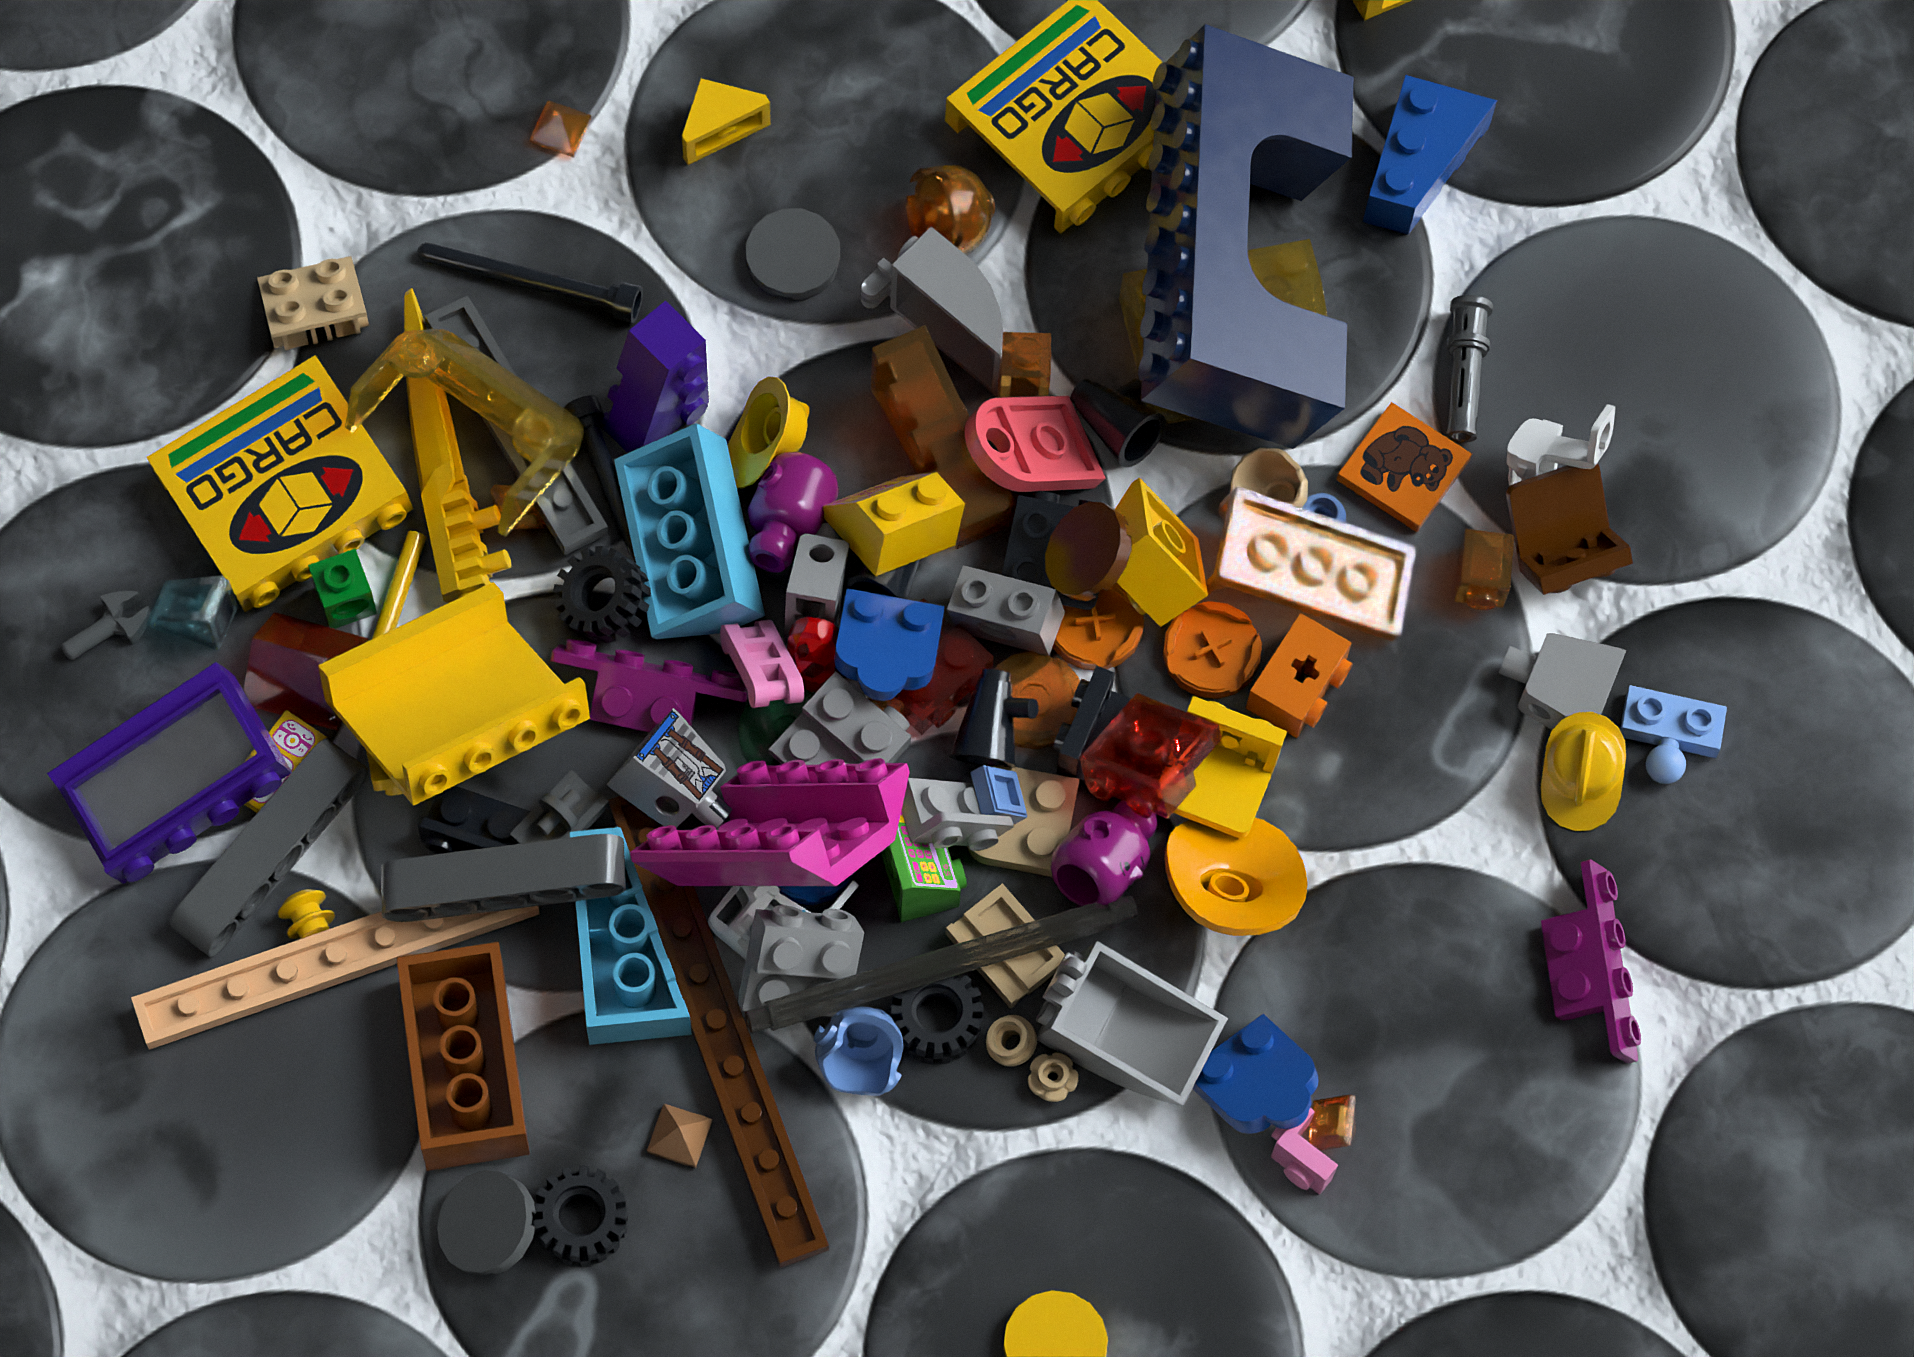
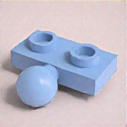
(1673, 725)

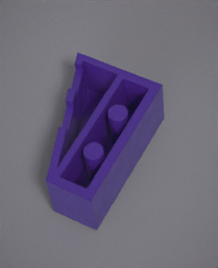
(660, 382)

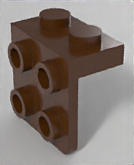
(1564, 529)

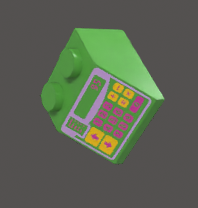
(921, 876)

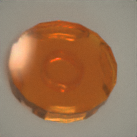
(1053, 687)

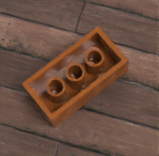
(462, 1056)

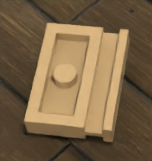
(1017, 975)

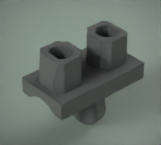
(563, 810)

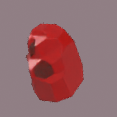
(813, 650)

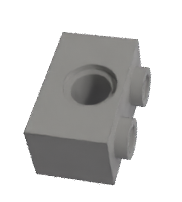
(1006, 610)

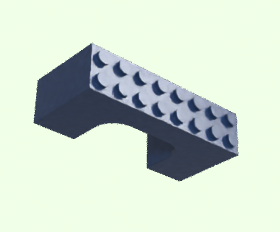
(1209, 328)

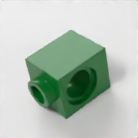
(342, 589)

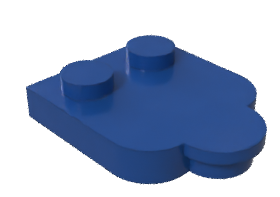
(887, 643)
(1259, 1079)

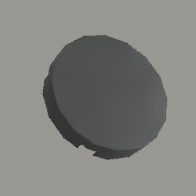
(793, 253)
(486, 1223)

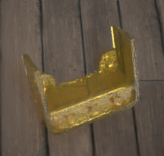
(537, 424)

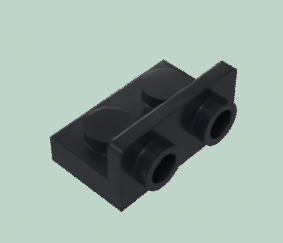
(468, 822)

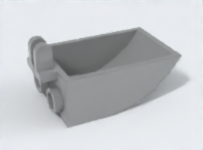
(950, 295)
(1127, 1024)

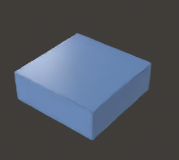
(999, 793)

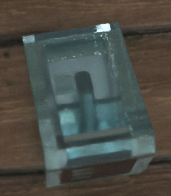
(195, 610)

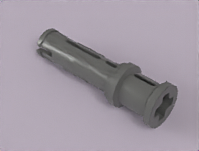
(1468, 347)

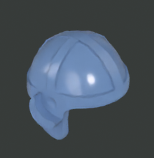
(860, 1051)

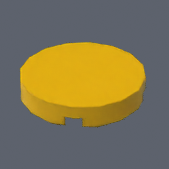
(1055, 1327)

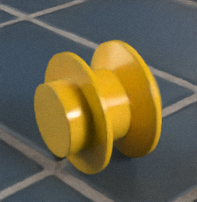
(306, 913)

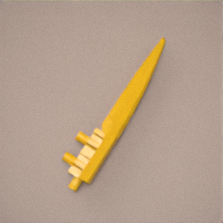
(448, 506)

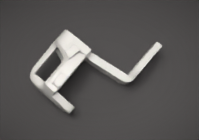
(1542, 444)
(756, 898)

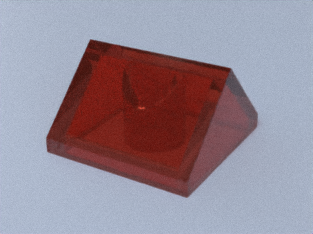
(285, 667)

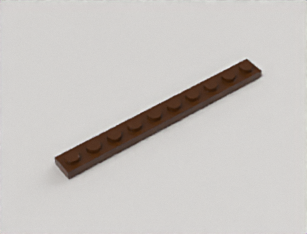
(729, 1056)

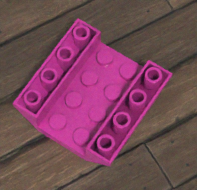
(786, 826)

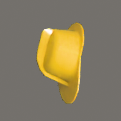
(766, 429)
(1583, 771)

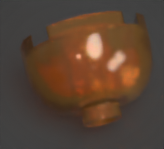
(953, 204)

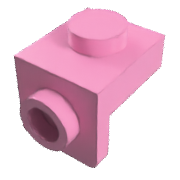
(1302, 1161)

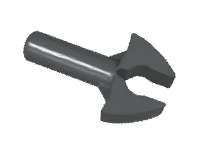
(110, 624)

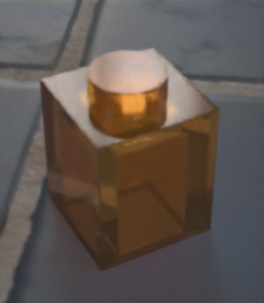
(1025, 364)
(1484, 569)

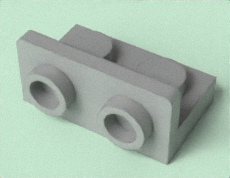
(949, 815)

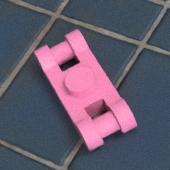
(761, 660)

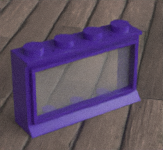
(170, 773)

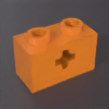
(1306, 650)

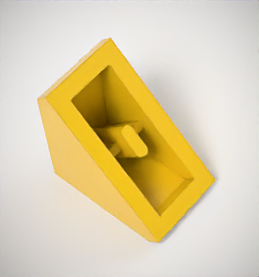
(722, 117)

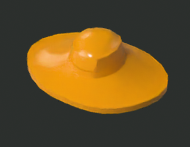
(1233, 881)

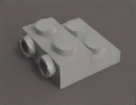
(844, 726)
(797, 952)

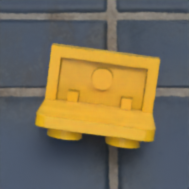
(1234, 772)

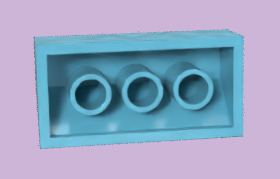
(689, 534)

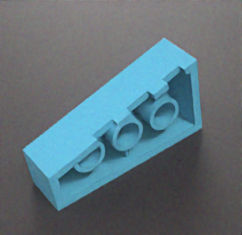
(625, 966)

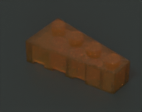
(930, 427)

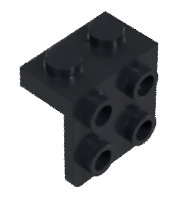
(1028, 541)
(1096, 709)

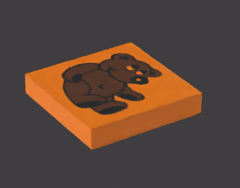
(1404, 467)

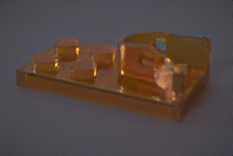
(1312, 563)

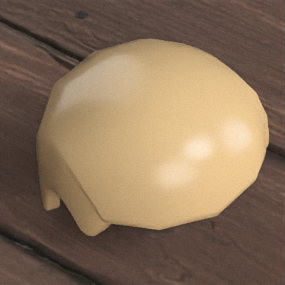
(1272, 475)

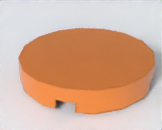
(1100, 635)
(1212, 650)

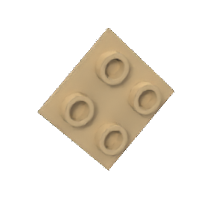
(313, 299)

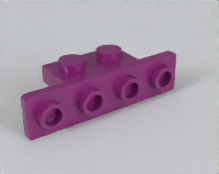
(641, 692)
(1588, 963)

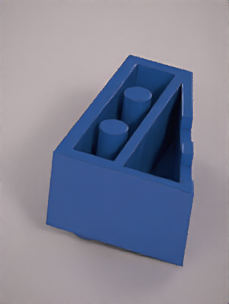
(1423, 148)

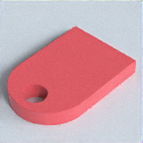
(1036, 442)

